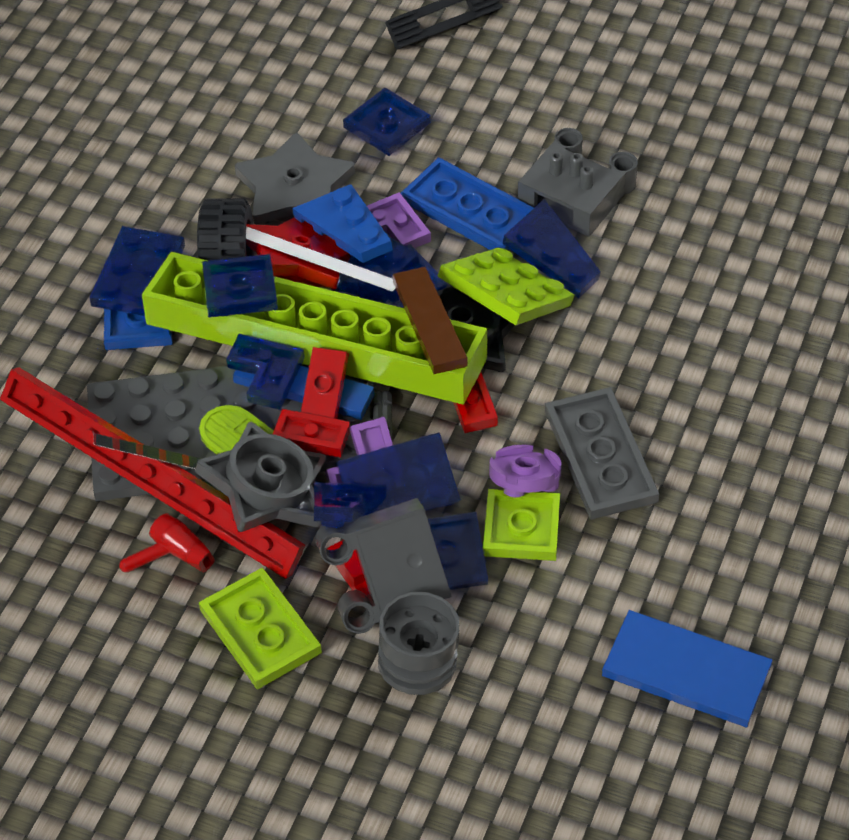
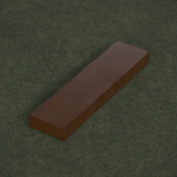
(430, 320)

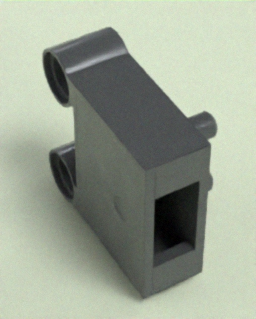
(575, 186)
(394, 556)

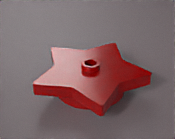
(292, 267)

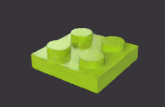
(521, 525)

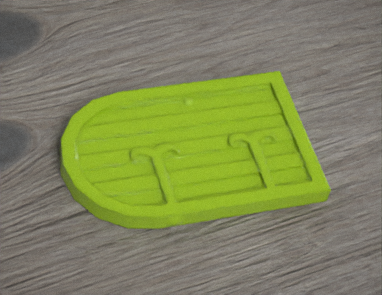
(225, 425)

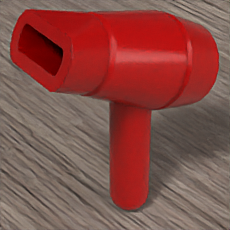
(174, 538)

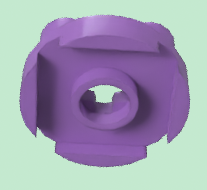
(525, 471)

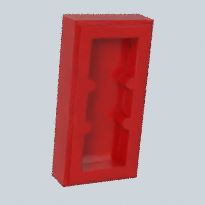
(325, 382)

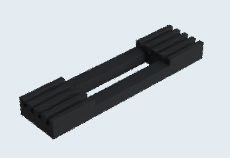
(406, 29)

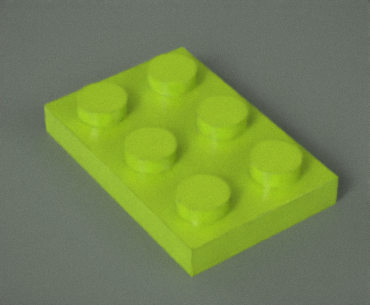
(260, 628)

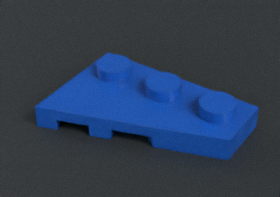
(347, 221)

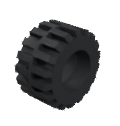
(223, 228)

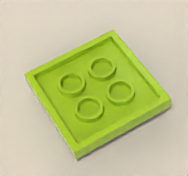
(506, 285)

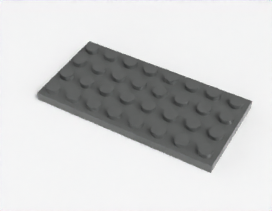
(167, 415)

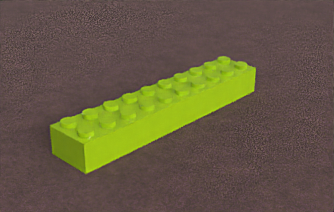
(373, 333)

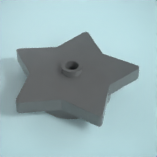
(291, 179)
(265, 479)

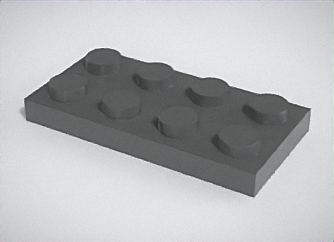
(601, 453)

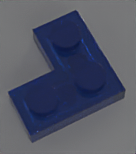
(273, 366)

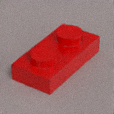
(478, 408)
(313, 432)

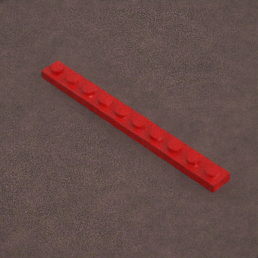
(159, 478)

